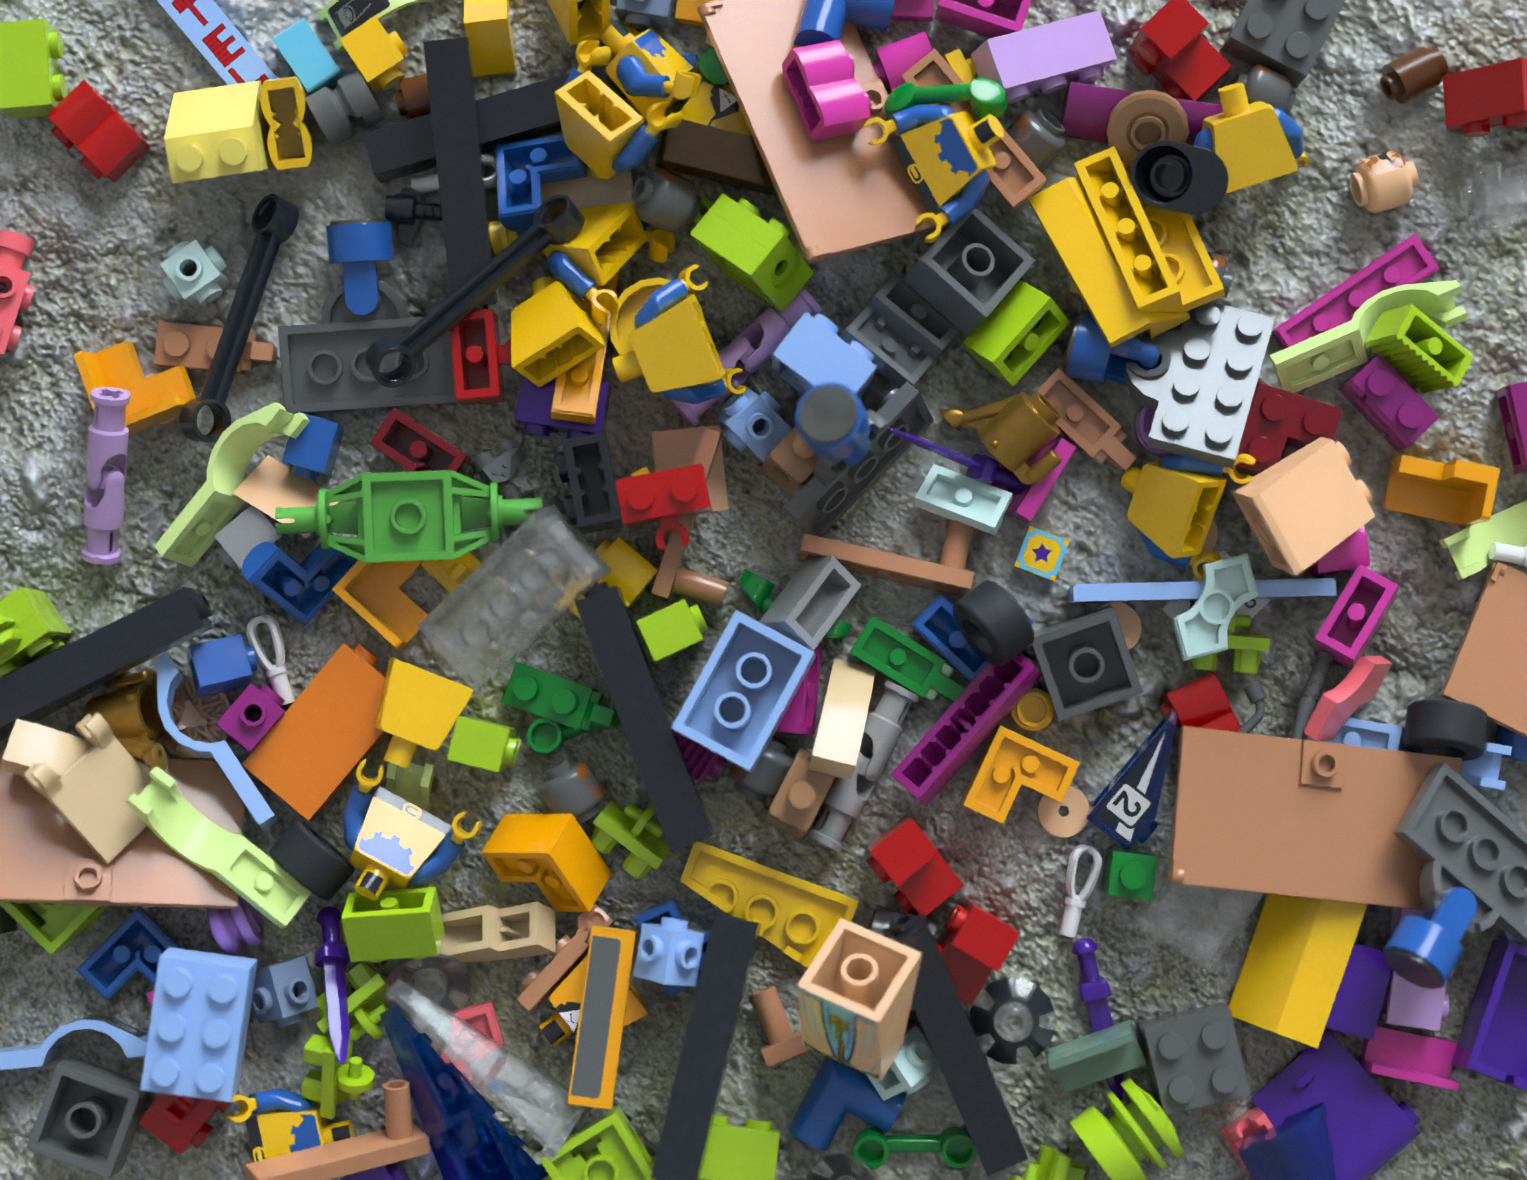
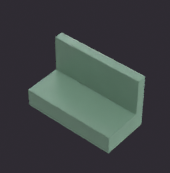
(1096, 1056)

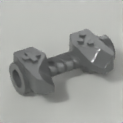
(500, 469)

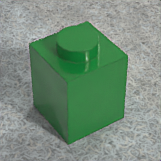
(1129, 874)

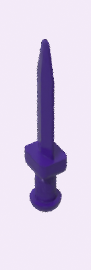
(979, 467)
(333, 958)
(1094, 991)

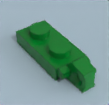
(905, 661)
(557, 699)

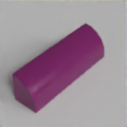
(1089, 106)
(964, 727)

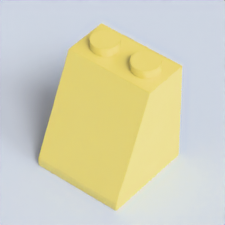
(217, 133)

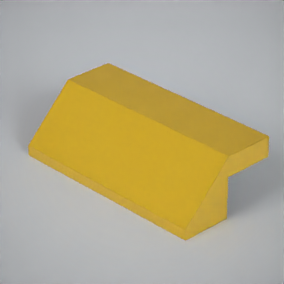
(1152, 245)
(1087, 257)
(1296, 965)

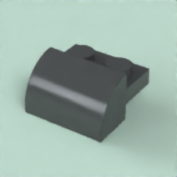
(901, 332)

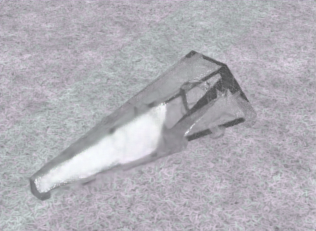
(514, 1084)

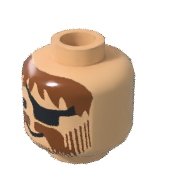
(1383, 182)

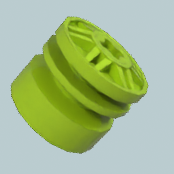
(1128, 1134)

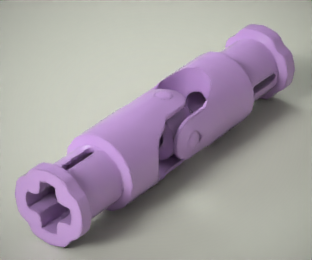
(768, 329)
(106, 482)

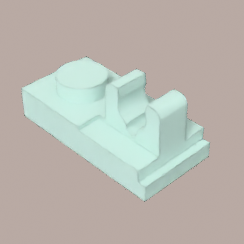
(963, 499)

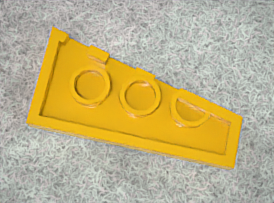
(791, 910)

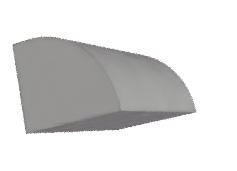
(811, 601)

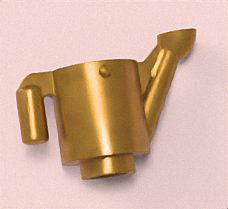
(1014, 432)
(133, 716)

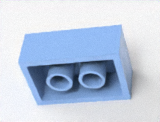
(817, 356)
(744, 691)
(199, 1024)

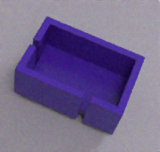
(1496, 1024)

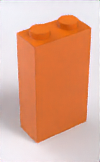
(323, 733)

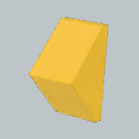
(490, 36)

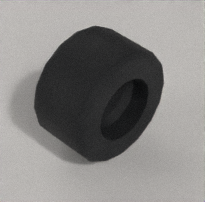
(993, 623)
(1445, 728)
(311, 860)

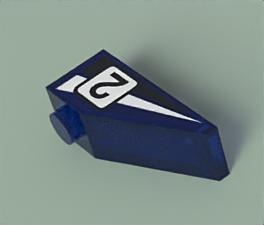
(1131, 799)

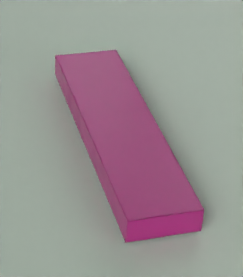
(1402, 265)

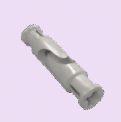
(848, 797)

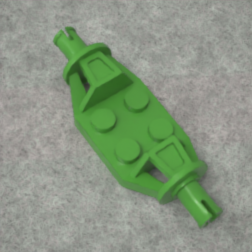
(407, 516)

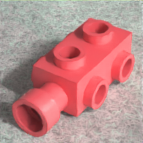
(13, 251)

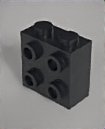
(591, 477)

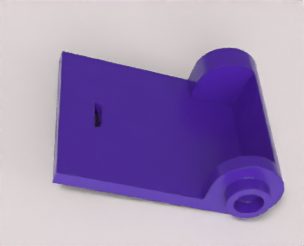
(1360, 1118)

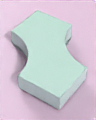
(1224, 589)

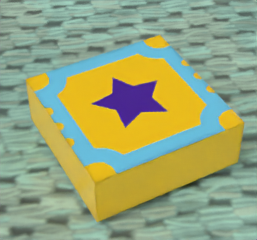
(1041, 553)

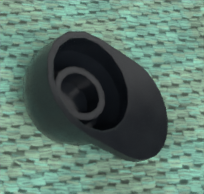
(1164, 180)

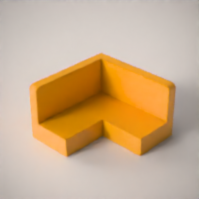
(151, 399)
(1442, 492)
(377, 597)
(1014, 761)
(552, 854)

